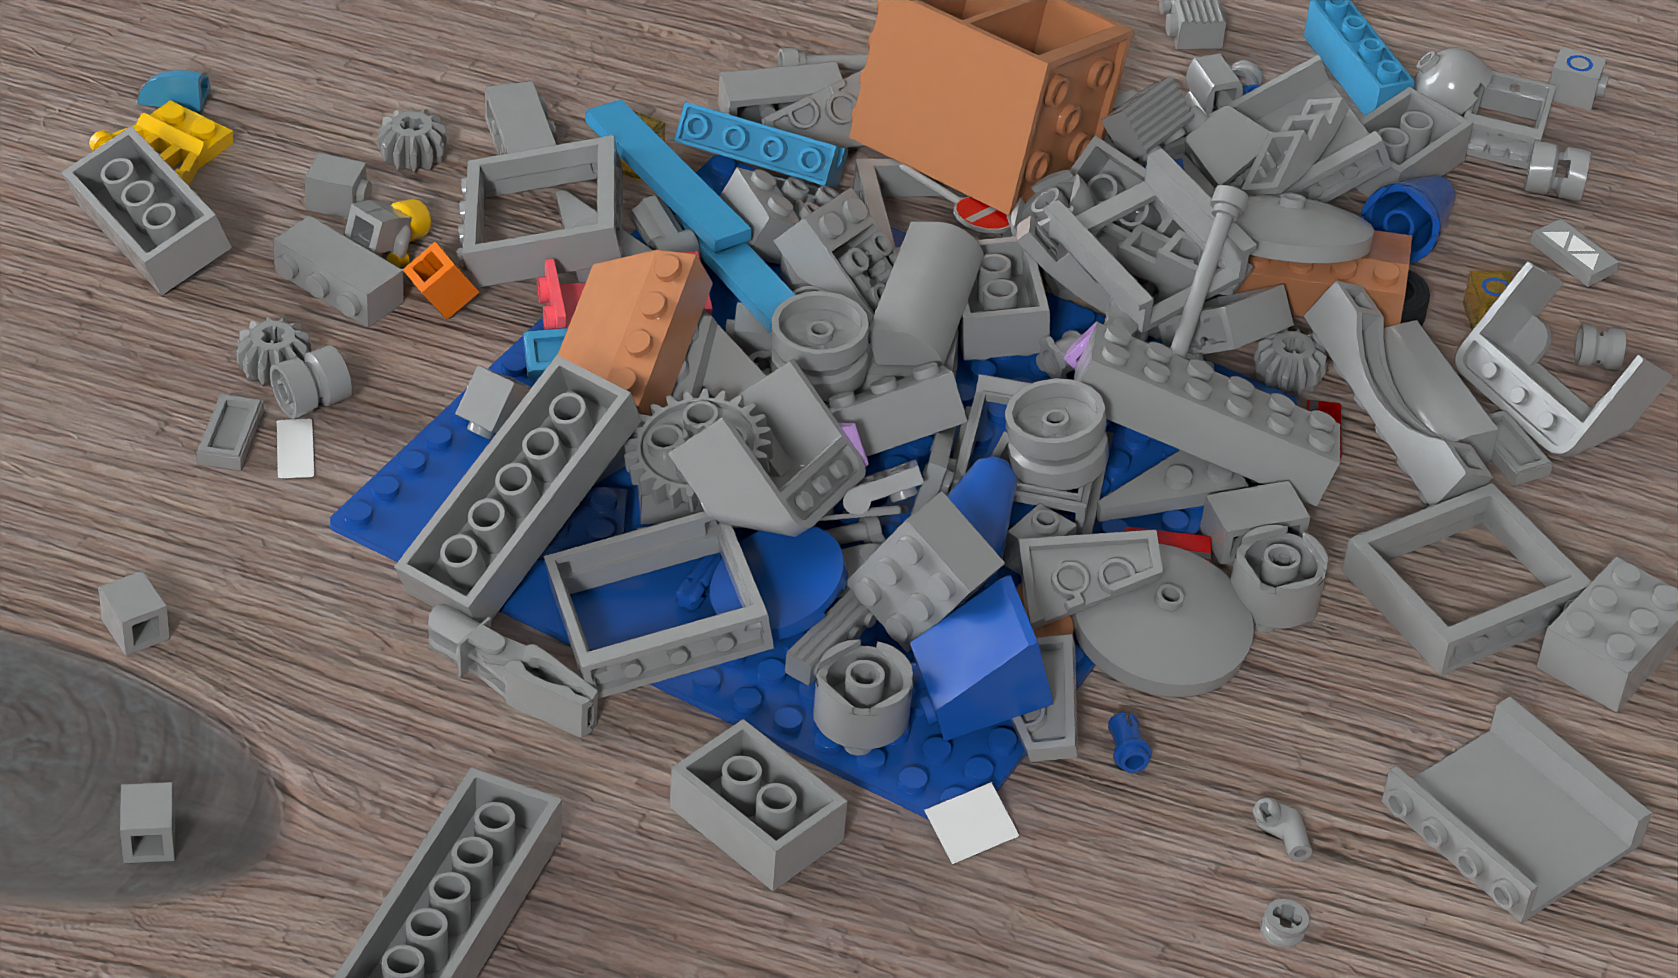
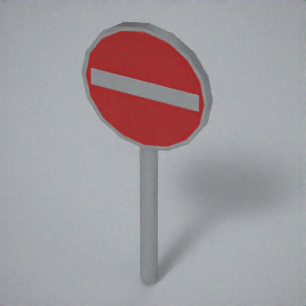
(967, 209)

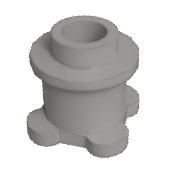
(1052, 354)

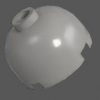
(1451, 77)
(1057, 186)

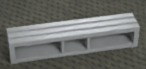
(842, 623)

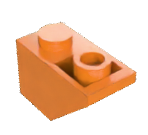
(441, 280)

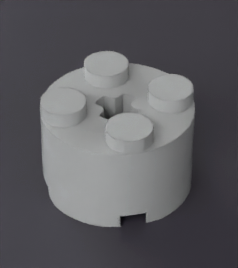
(1279, 577)
(863, 695)

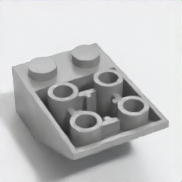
(771, 206)
(841, 251)

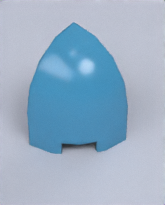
(180, 86)

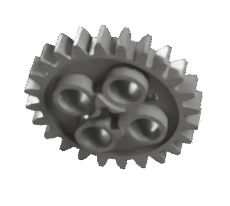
(677, 422)

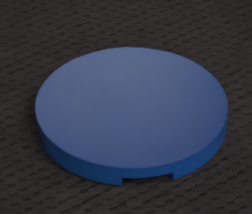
(793, 575)

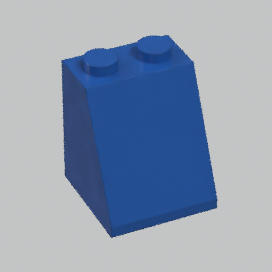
(980, 664)

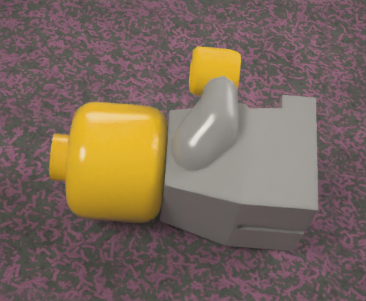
(388, 227)

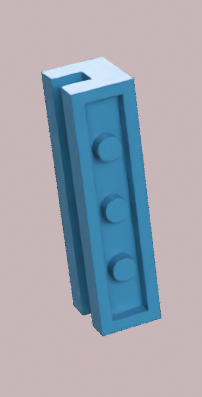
(1355, 53)
(761, 145)

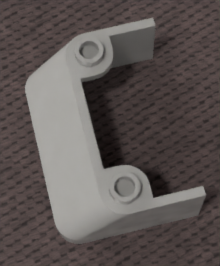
(1503, 364)
(808, 469)

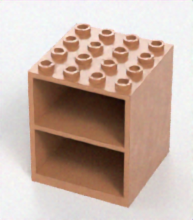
(988, 90)

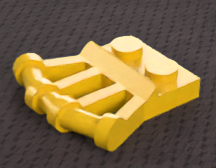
(179, 135)

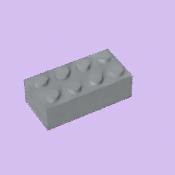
(147, 210)

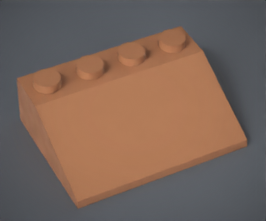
(1380, 273)
(638, 322)

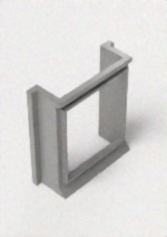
(1184, 203)
(1001, 391)

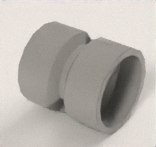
(1543, 167)
(315, 380)

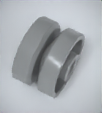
(825, 338)
(1057, 434)

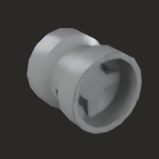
(1605, 348)

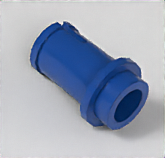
(1130, 750)

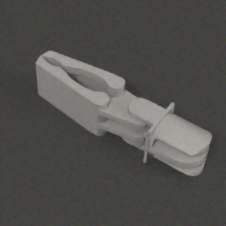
(520, 673)

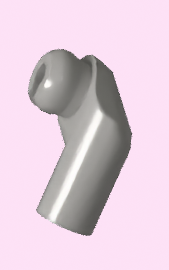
(1285, 824)

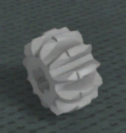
(412, 139)
(268, 345)
(1290, 361)

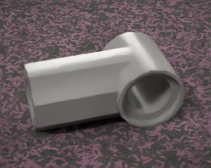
(661, 229)

